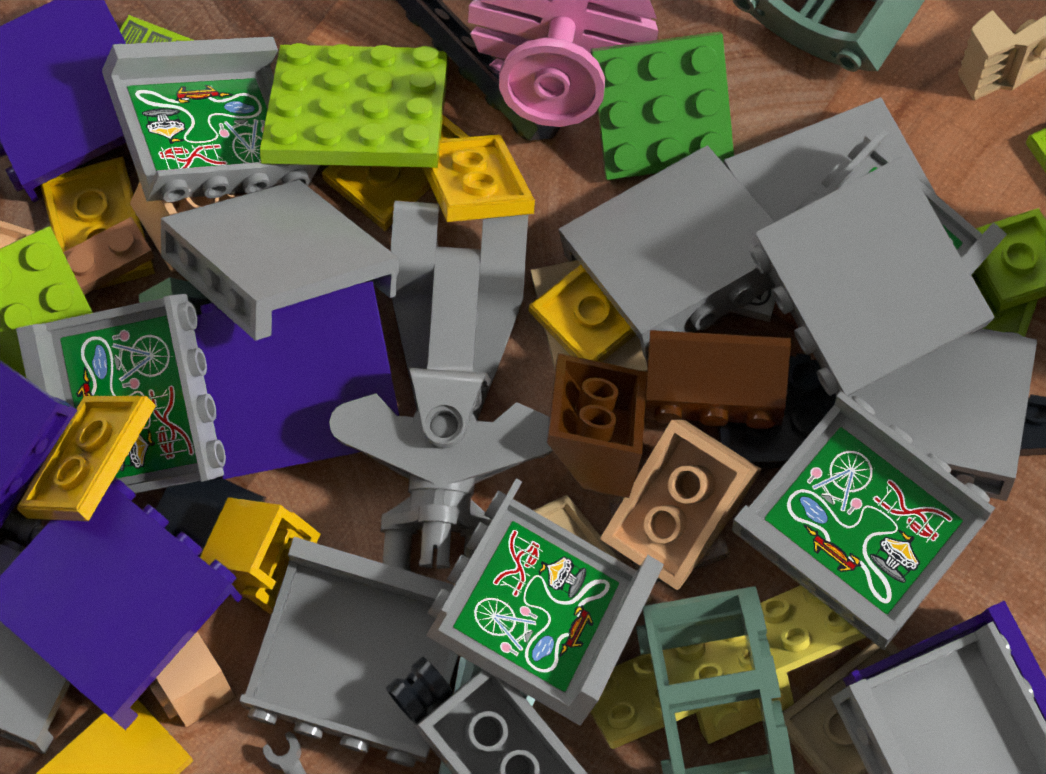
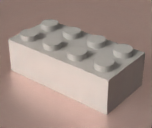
(494, 731)

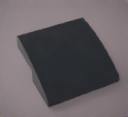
(197, 506)

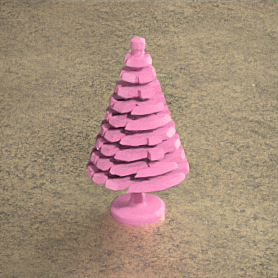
(548, 51)

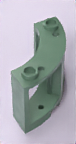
(852, 51)
(708, 620)

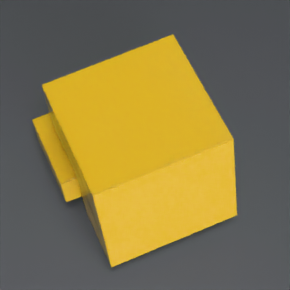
(254, 545)

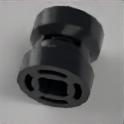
(419, 690)

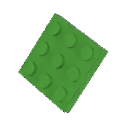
(663, 103)

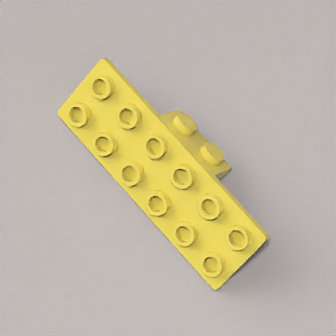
(797, 633)

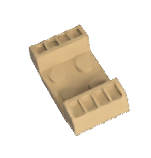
(1002, 58)

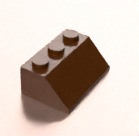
(717, 378)
(598, 422)

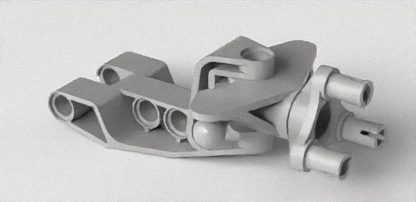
(453, 329)

